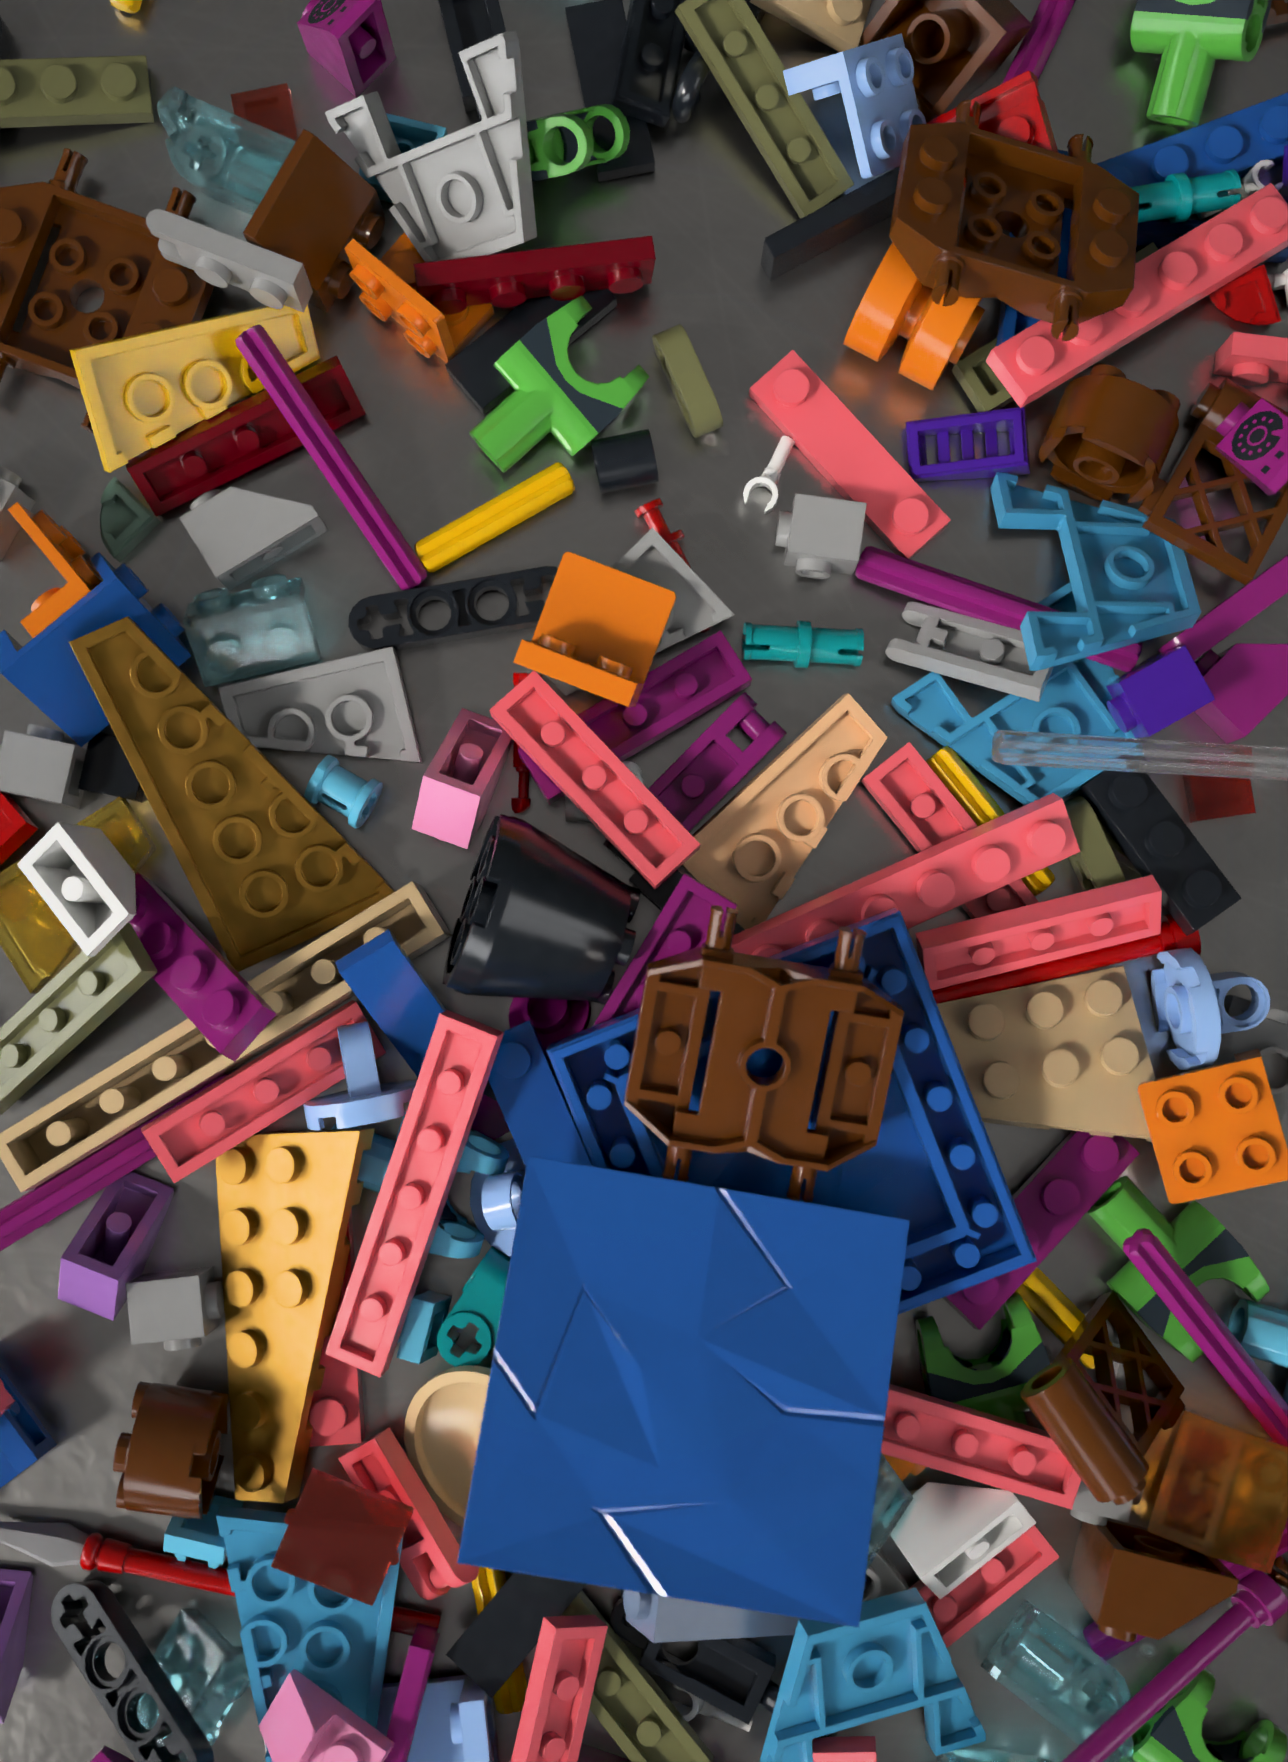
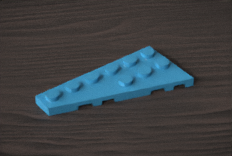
(302, 1624)

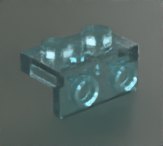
(250, 630)
(203, 1671)

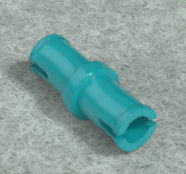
(1184, 196)
(802, 644)

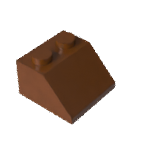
(951, 44)
(314, 214)
(1143, 1581)

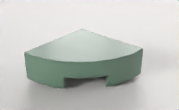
(123, 520)

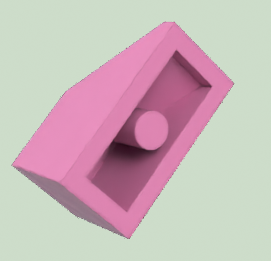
(462, 779)

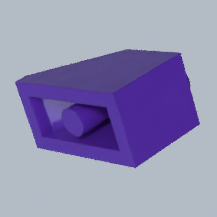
(1158, 693)

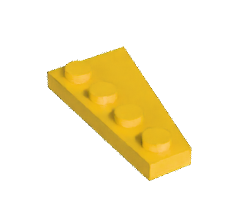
(171, 378)

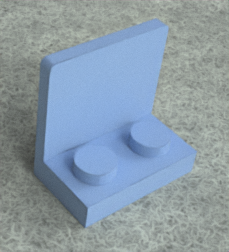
(875, 94)
(452, 1724)

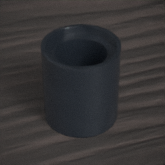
(624, 461)

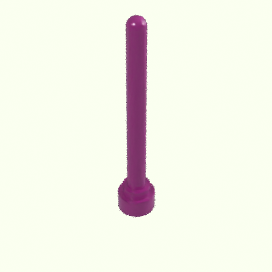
(1255, 1603)

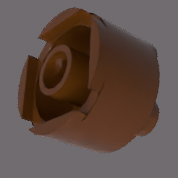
(1110, 435)
(173, 1450)

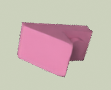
(315, 1727)

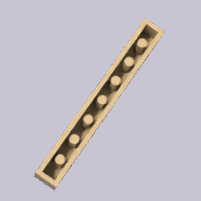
(185, 1060)

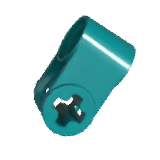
(478, 1305)

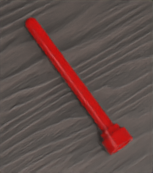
(1170, 939)

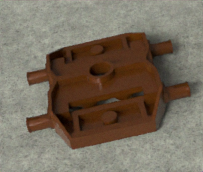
(970, 184)
(93, 250)
(763, 1007)

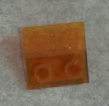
(1223, 1492)

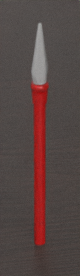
(66, 1545)

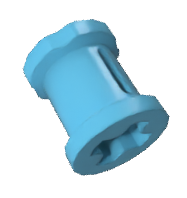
(343, 791)

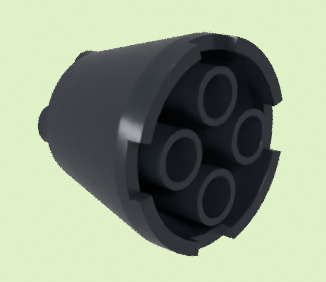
(539, 921)

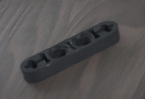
(462, 599)
(140, 1675)

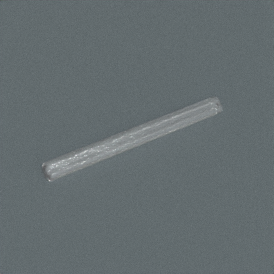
(1139, 755)

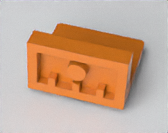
(391, 291)
(66, 556)
(598, 629)
(1215, 1129)

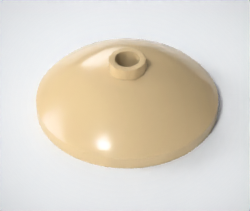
(444, 1435)

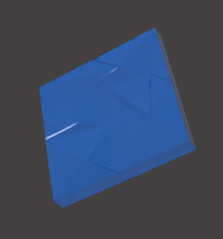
(931, 1144)
(688, 1393)

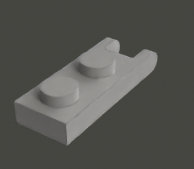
(229, 260)
(968, 651)

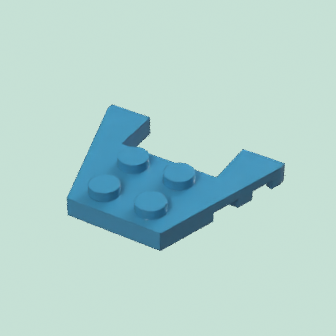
(1120, 575)
(1070, 704)
(866, 1673)

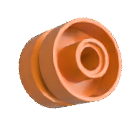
(904, 307)

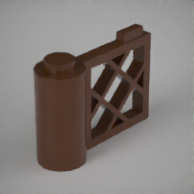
(1211, 410)
(1087, 1415)

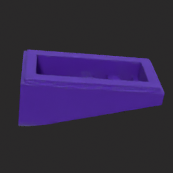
(985, 422)

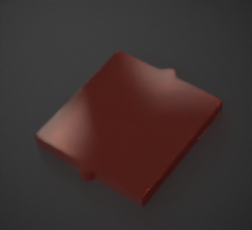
(342, 1537)

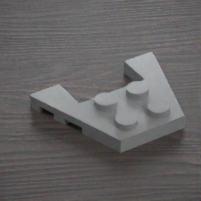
(464, 189)

